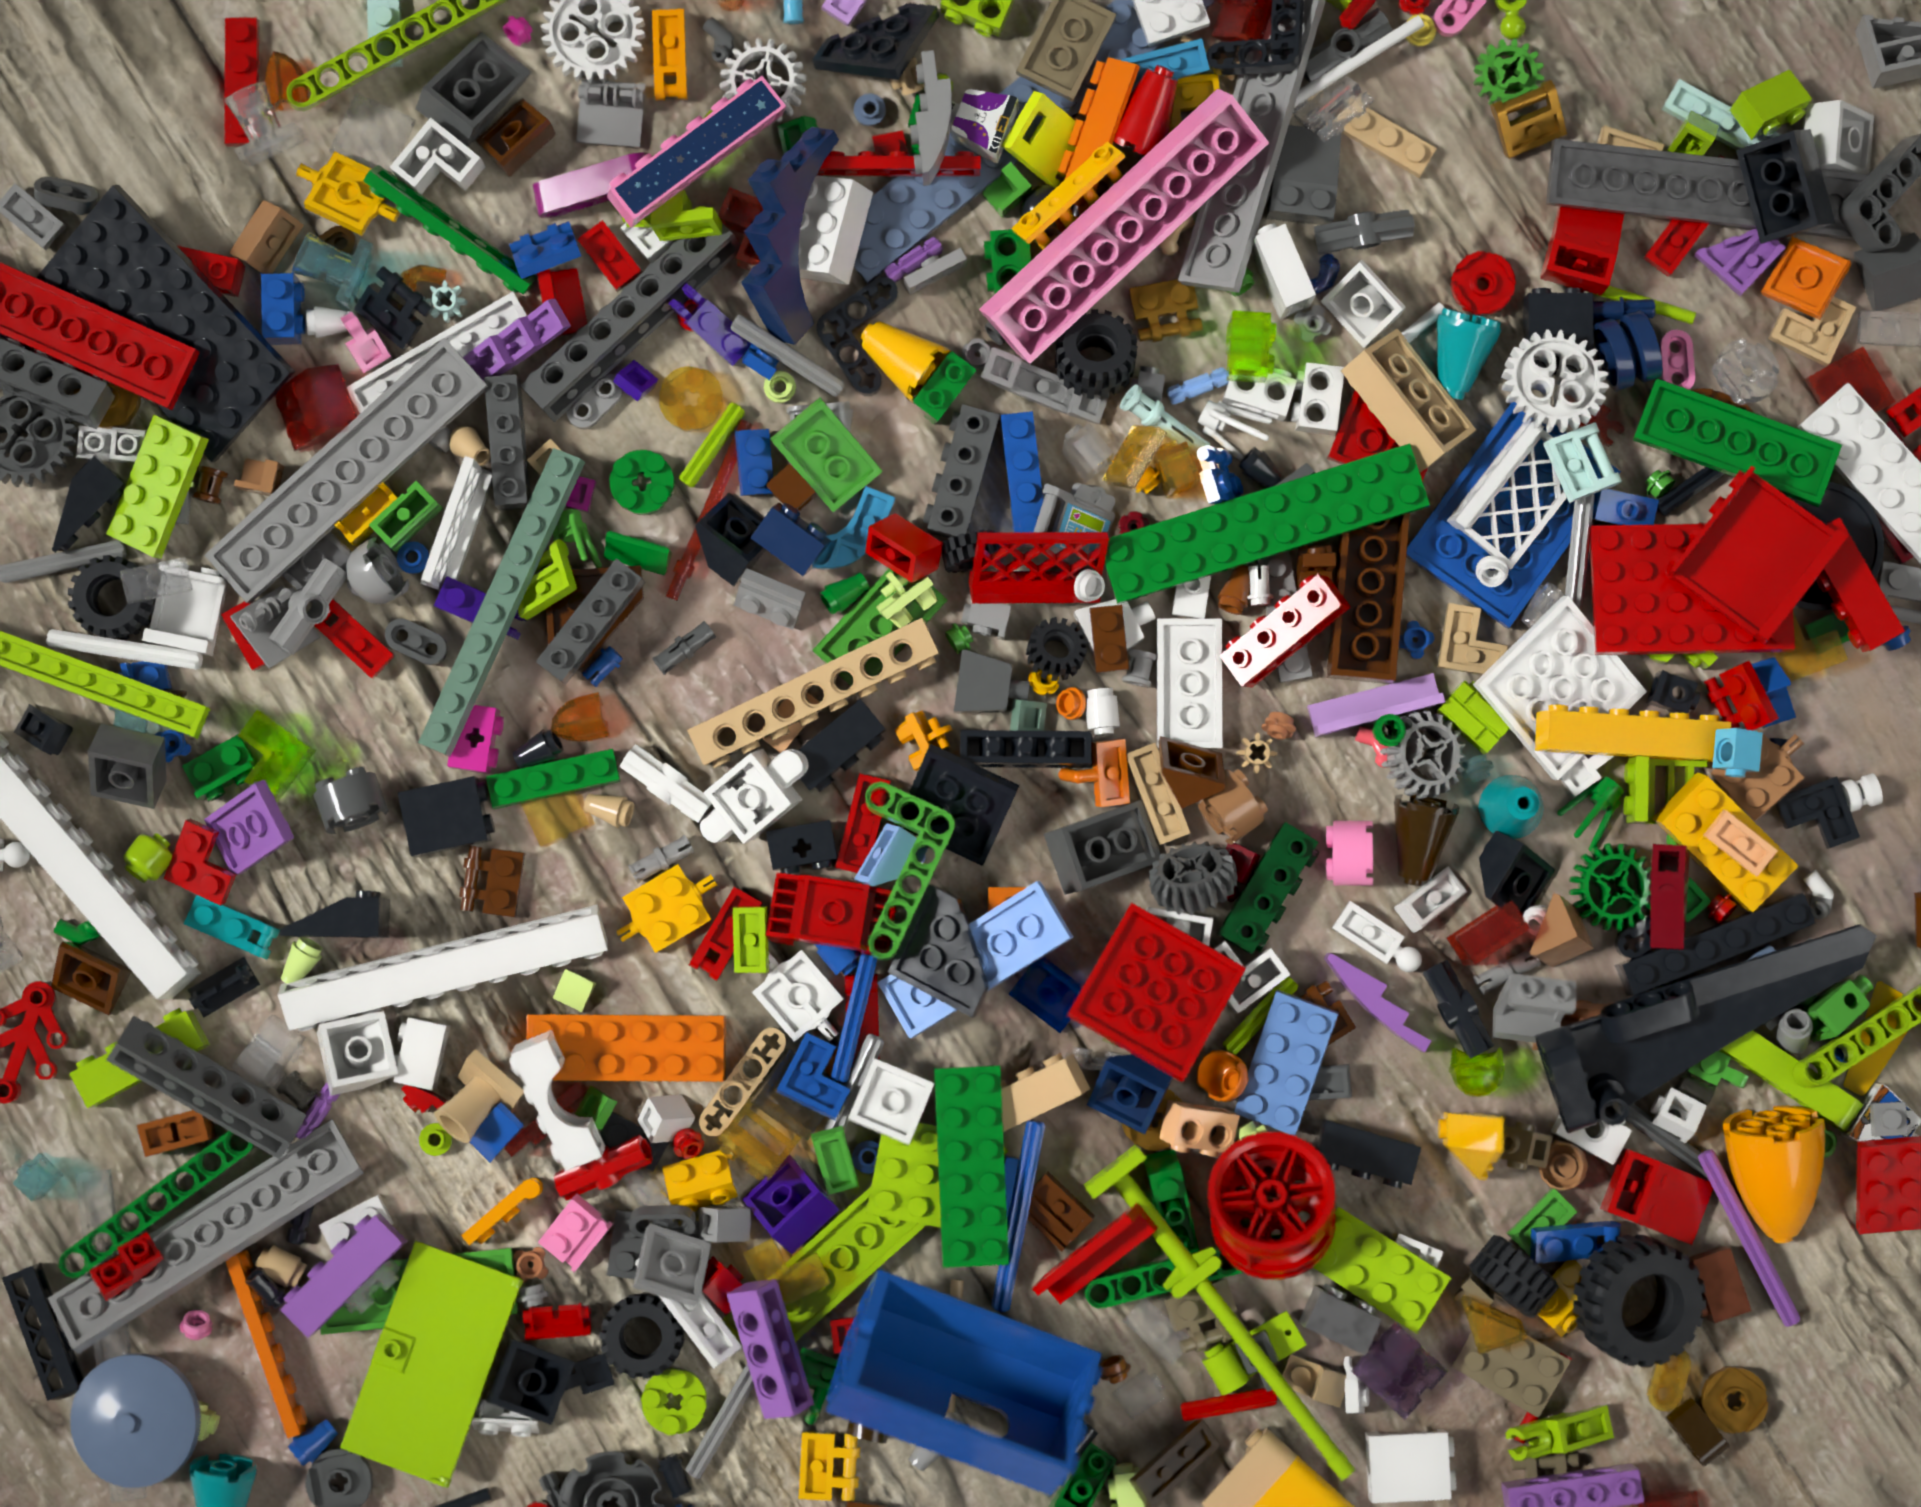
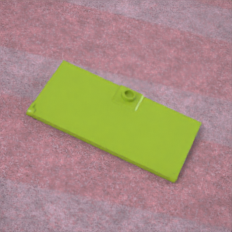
(431, 1364)

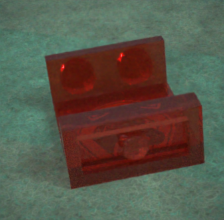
(1488, 933)

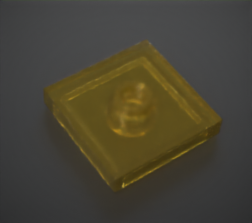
(1134, 456)

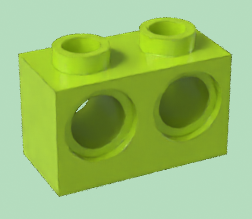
(973, 16)

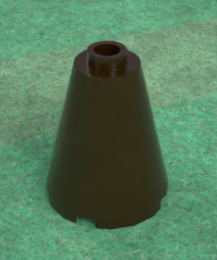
(1421, 835)

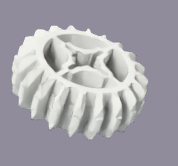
(767, 56)

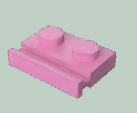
(575, 1232)

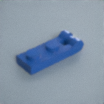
(1570, 1240)

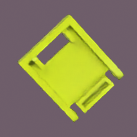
(1048, 142)

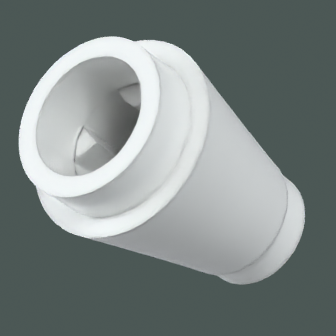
(325, 321)

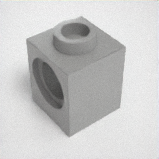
(724, 1224)

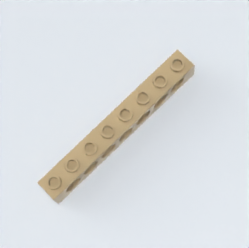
(707, 734)

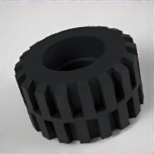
(1096, 376)
(85, 598)
(1513, 1276)
(622, 1356)

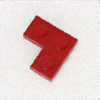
(191, 867)

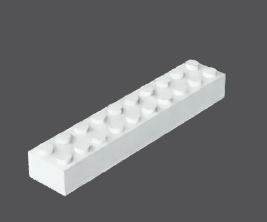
(91, 882)

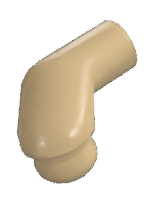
(1169, 245)

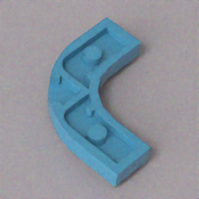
(850, 543)

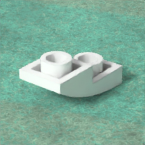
(109, 444)

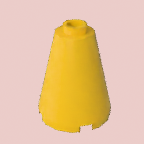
(903, 356)

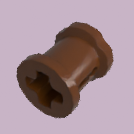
(206, 474)

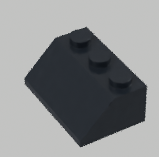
(1785, 186)

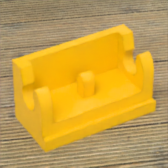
(356, 524)

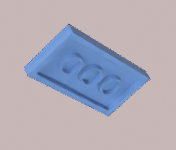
(1286, 1062)

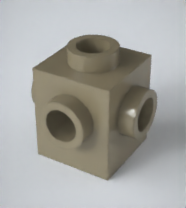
(1525, 1146)

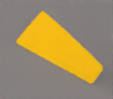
(1864, 1073)

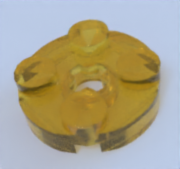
(696, 381)

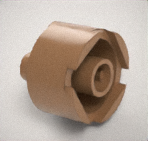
(1234, 808)

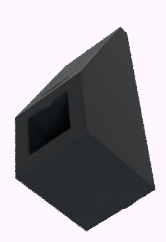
(87, 493)

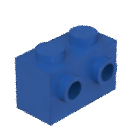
(282, 308)

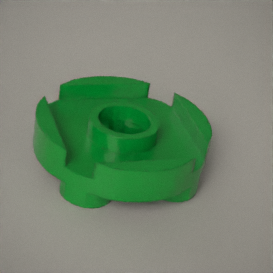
(657, 492)

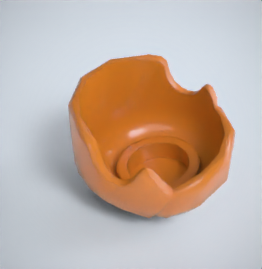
(1222, 1075)

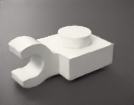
(1583, 773)
(1356, 1393)

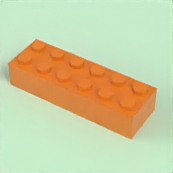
(636, 1046)

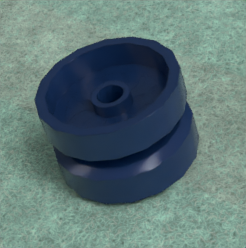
(1628, 350)

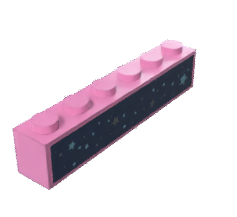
(695, 151)

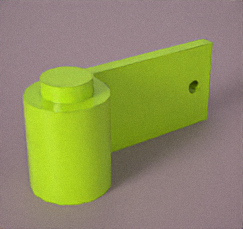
(1225, 1361)

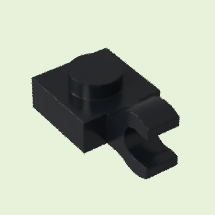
(591, 1374)

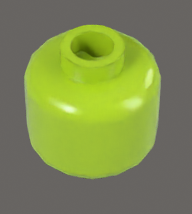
(147, 857)

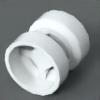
(1862, 792)

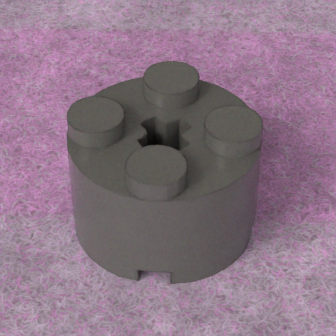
(350, 800)

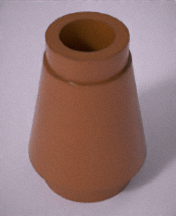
(1235, 591)

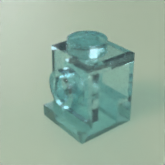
(37, 1177)

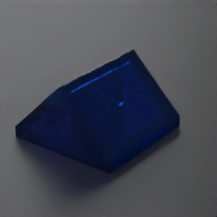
(1047, 993)

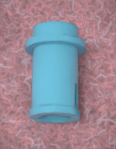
(793, 12)

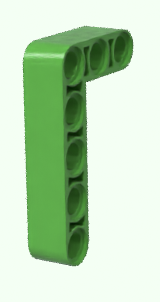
(912, 866)

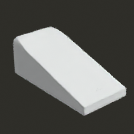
(1430, 900)

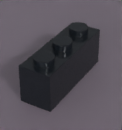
(839, 744)
(1368, 1153)

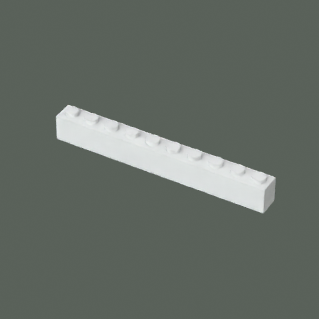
(443, 968)

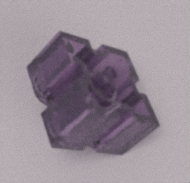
(1399, 1370)

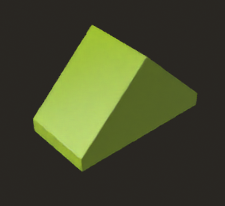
(1694, 135)

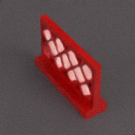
(1038, 583)

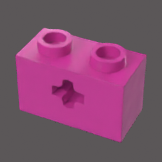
(484, 756)

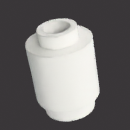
(1102, 711)

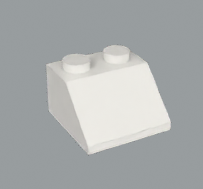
(1841, 135)
(356, 1052)

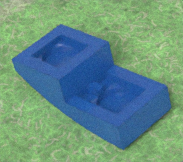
(496, 1132)

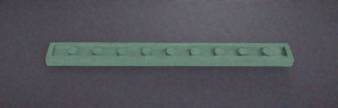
(501, 602)

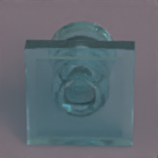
(333, 266)

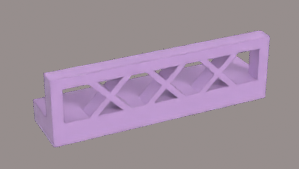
(1371, 704)

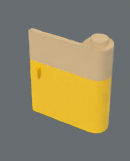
(1273, 1477)

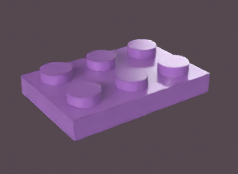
(249, 828)

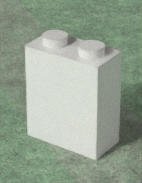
(1282, 270)

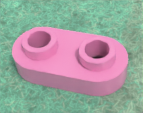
(1459, 11)
(1678, 363)

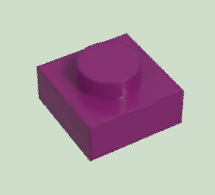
(582, 495)

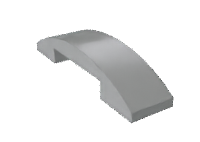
(1040, 386)

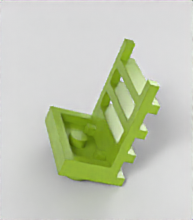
(1640, 780)

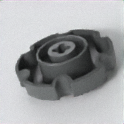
(607, 1477)

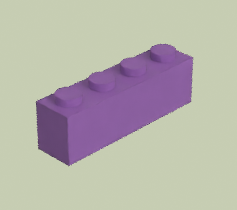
(343, 1274)

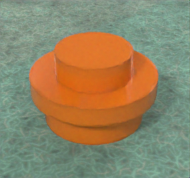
(1071, 703)

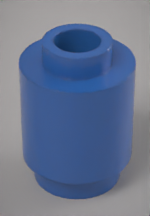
(838, 958)

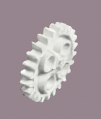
(576, 53)
(1525, 376)

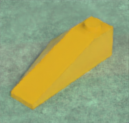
(1473, 1140)

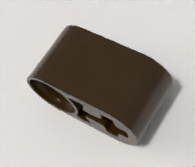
(1697, 1432)

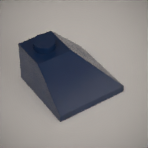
(1129, 1091)

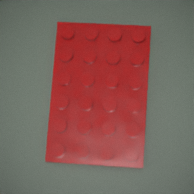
(1648, 611)

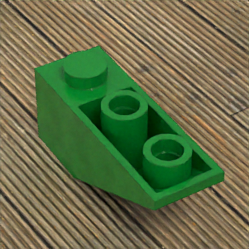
(1170, 1195)
(1087, 1479)

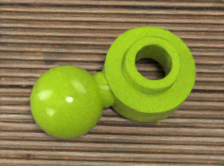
(1512, 25)

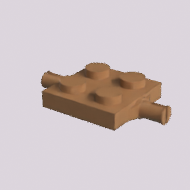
(1764, 789)

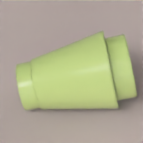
(301, 959)

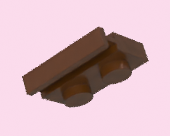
(1057, 1212)

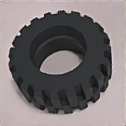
(1672, 1316)

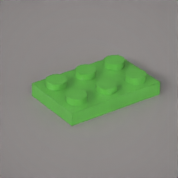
(826, 454)

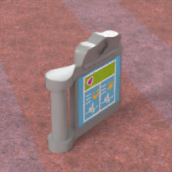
(1081, 510)

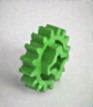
(1497, 67)

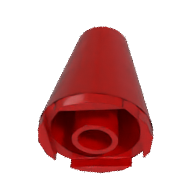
(1148, 111)

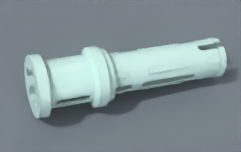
(1154, 411)

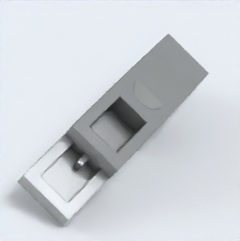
(933, 121)

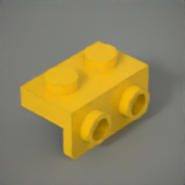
(700, 1181)
(1559, 1309)

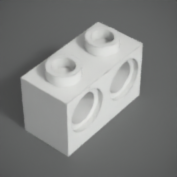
(1257, 398)
(1326, 400)

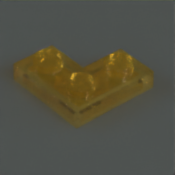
(1812, 654)
(793, 1281)

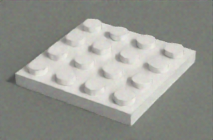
(1556, 667)

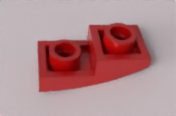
(422, 1099)
(122, 1271)

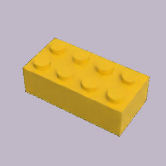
(1689, 817)

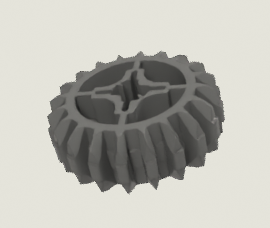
(1193, 878)

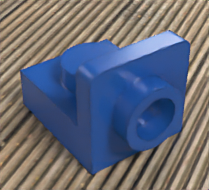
(760, 361)
(147, 673)

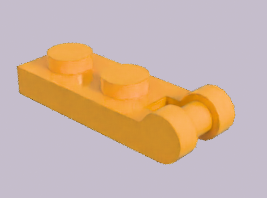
(669, 53)
(504, 1210)

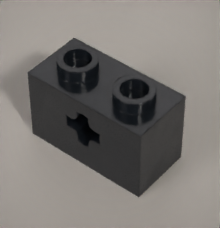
(816, 834)

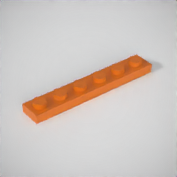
(269, 1353)

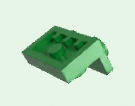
(943, 386)
(220, 768)

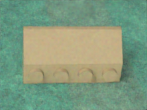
(1408, 399)

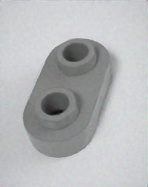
(597, 404)

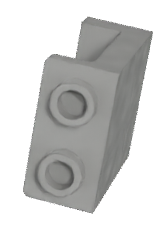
(1532, 1006)

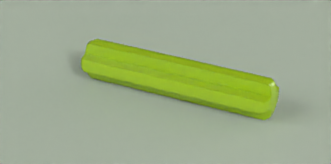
(712, 445)
(1256, 1018)

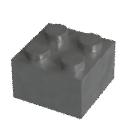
(127, 766)
(1340, 1320)

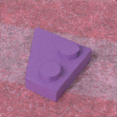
(1740, 259)

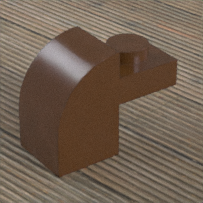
(1314, 561)

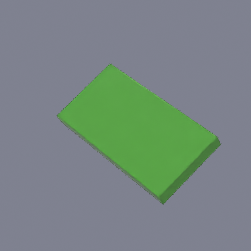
(865, 624)

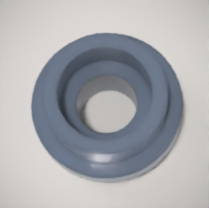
(869, 119)

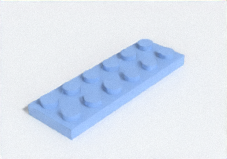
(1006, 942)

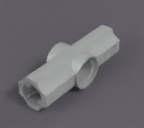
(320, 591)

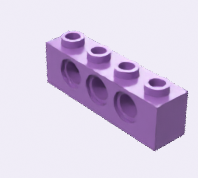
(770, 1349)
(1586, 1488)

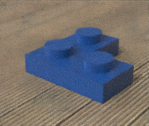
(805, 1082)

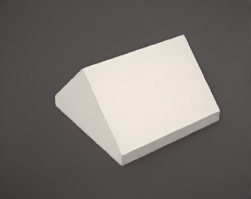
(1363, 304)

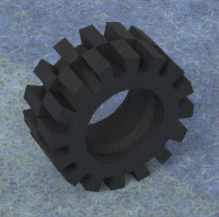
(960, 551)
(1061, 633)

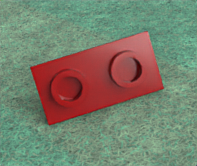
(550, 1323)

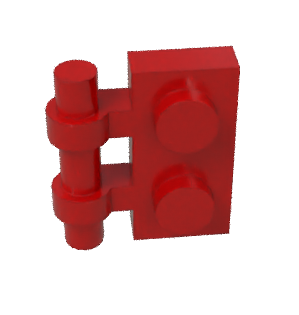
(1746, 694)

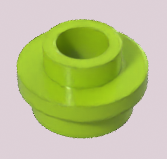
(427, 1147)

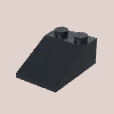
(353, 917)

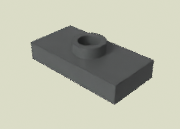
(1332, 1083)

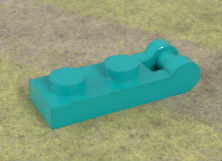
(230, 926)

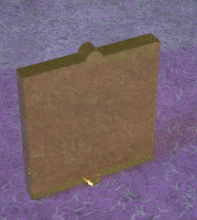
(555, 817)

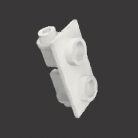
(494, 1419)

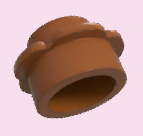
(1115, 1369)

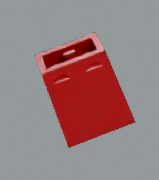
(1583, 249)
(1657, 1196)

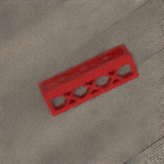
(1097, 1254)

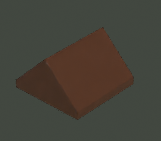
(516, 136)
(1191, 770)
(89, 977)

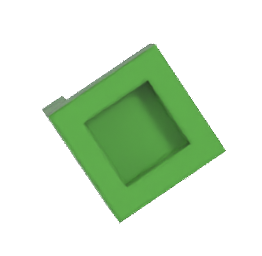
(1007, 190)

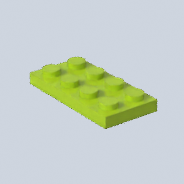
(157, 486)
(1382, 1272)

